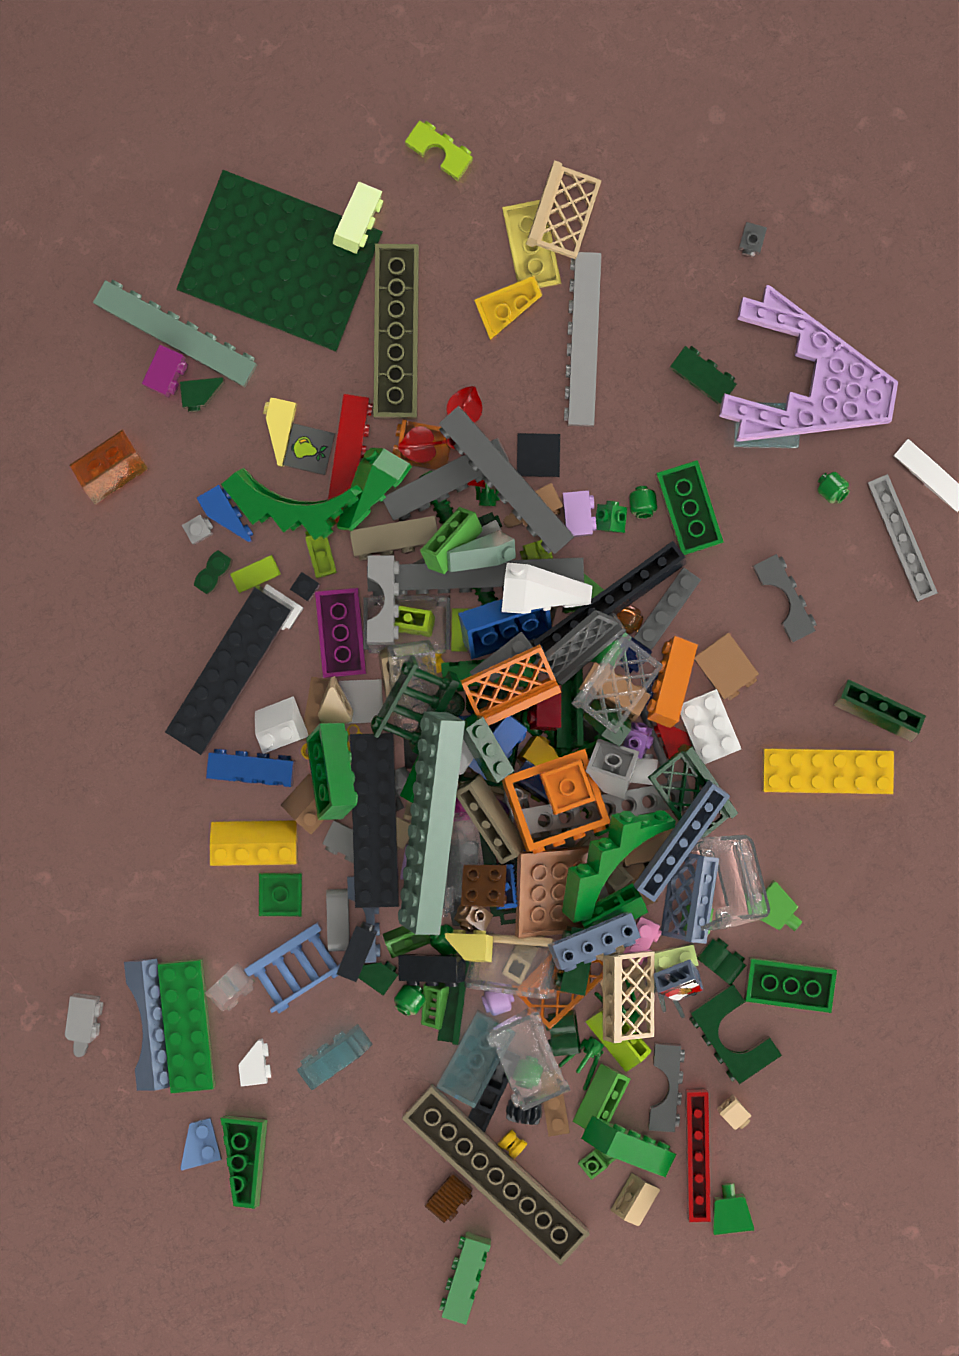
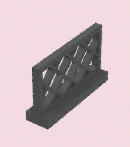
(592, 640)

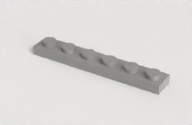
(902, 537)

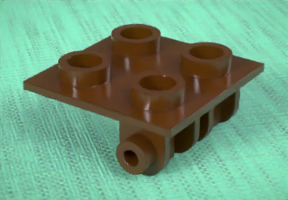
(484, 885)

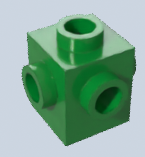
(611, 517)

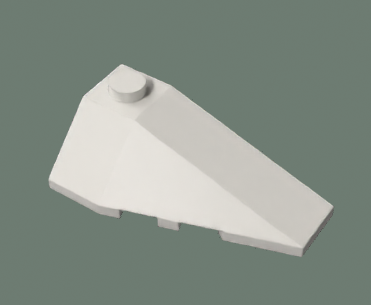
(536, 588)

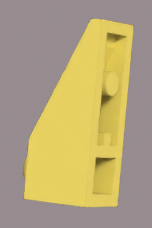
(280, 421)

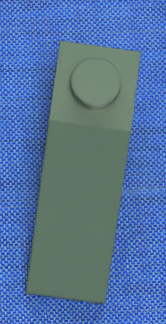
(483, 552)

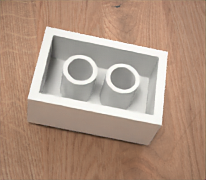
(709, 727)

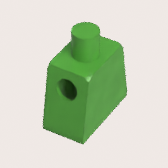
(781, 908)

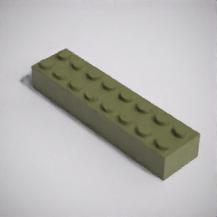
(396, 331)

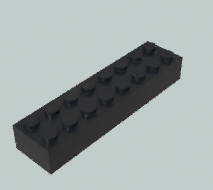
(229, 669)
(375, 821)

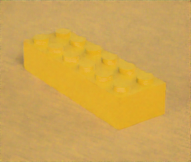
(828, 771)

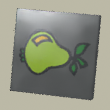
(309, 449)

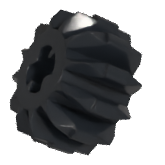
(529, 1116)

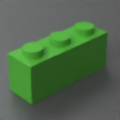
(456, 531)
(602, 1096)

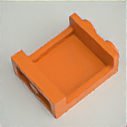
(442, 451)

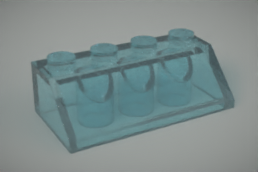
(471, 1062)

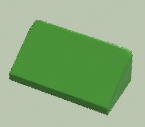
(403, 941)

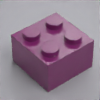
(165, 371)

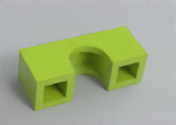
(425, 137)

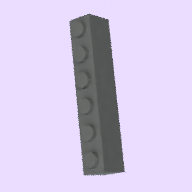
(434, 486)

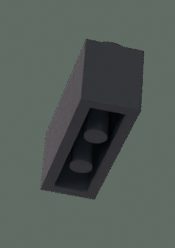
(432, 969)

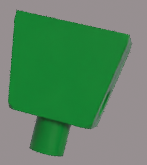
(730, 1212)

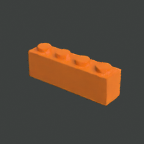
(672, 681)

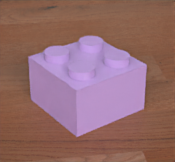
(577, 513)

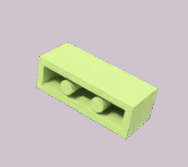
(358, 218)

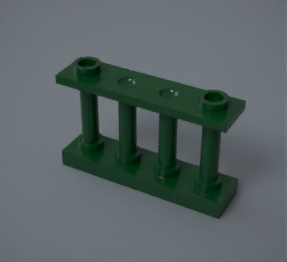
(436, 702)

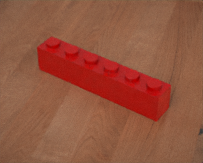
(349, 443)
(698, 1155)

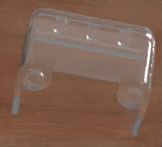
(739, 879)

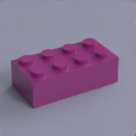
(340, 632)

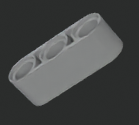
(337, 919)

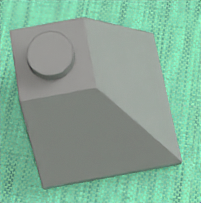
(612, 767)

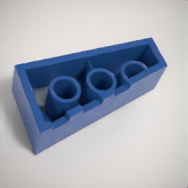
(251, 768)

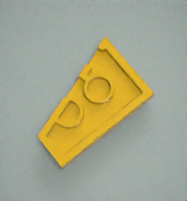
(506, 304)

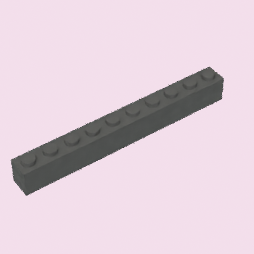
(422, 579)

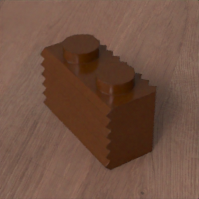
(449, 1197)

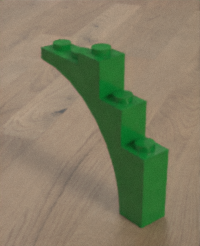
(261, 504)
(604, 855)

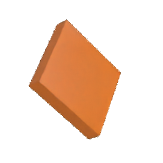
(567, 787)

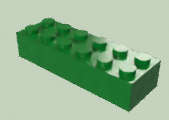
(186, 1026)

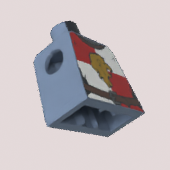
(679, 981)

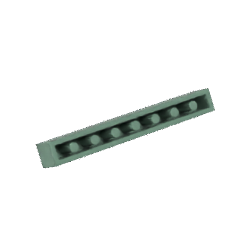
(175, 333)

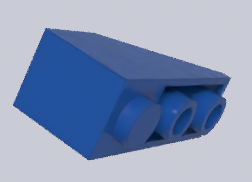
(218, 508)

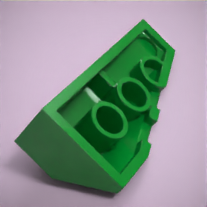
(375, 476)

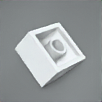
(279, 725)

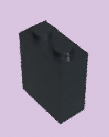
(357, 951)

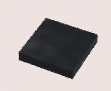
(538, 455)

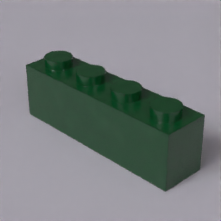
(880, 710)

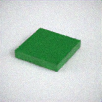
(280, 894)

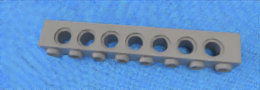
(614, 803)

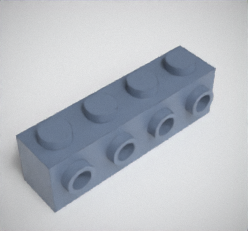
(594, 941)

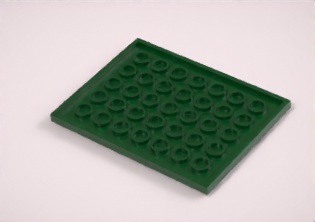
(276, 261)

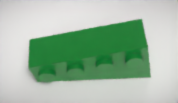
(463, 670)
(629, 1146)
(245, 1158)
(465, 1277)

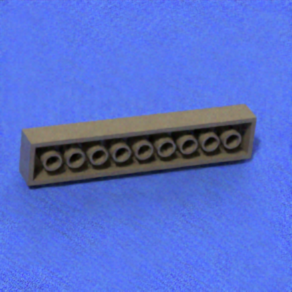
(496, 1174)

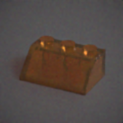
(108, 467)

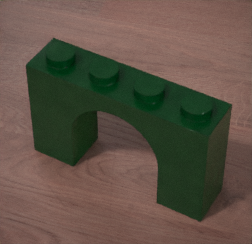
(740, 1063)

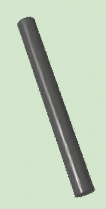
(656, 742)

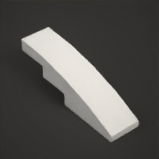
(929, 473)

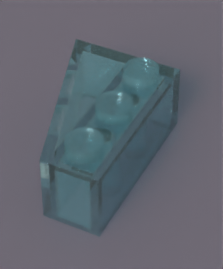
(334, 1057)

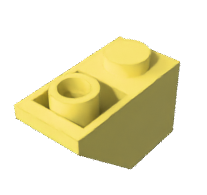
(472, 947)

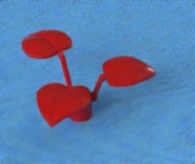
(419, 443)

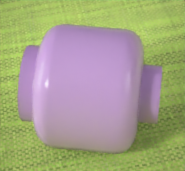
(496, 1002)

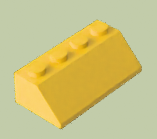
(253, 843)

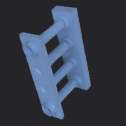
(276, 958)

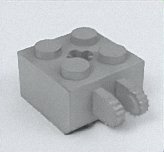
(82, 1021)

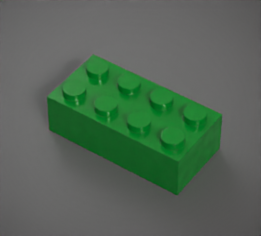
(689, 508)
(331, 771)
(790, 985)

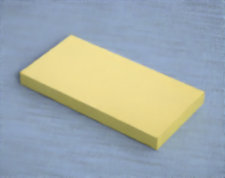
(527, 259)

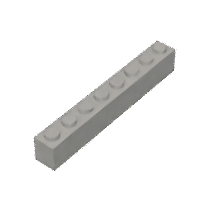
(584, 339)

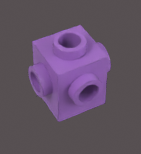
(639, 738)

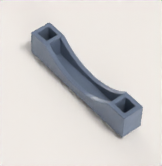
(144, 984)

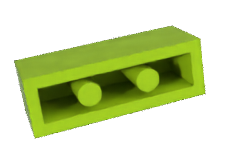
(628, 1052)

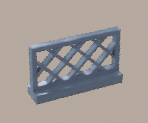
(700, 899)

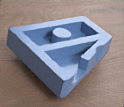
(200, 1145)

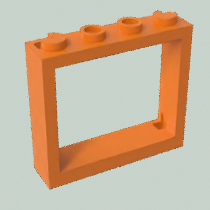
(559, 839)

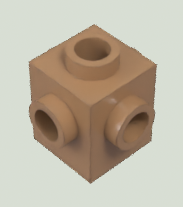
(473, 918)

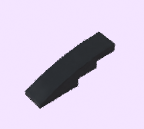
(489, 1099)

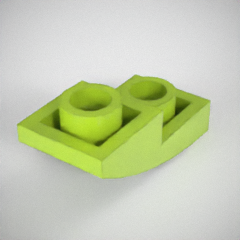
(255, 574)

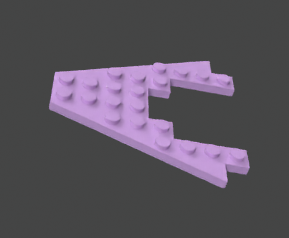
(844, 384)

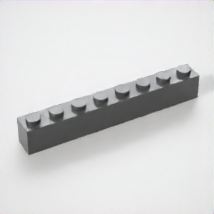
(506, 479)

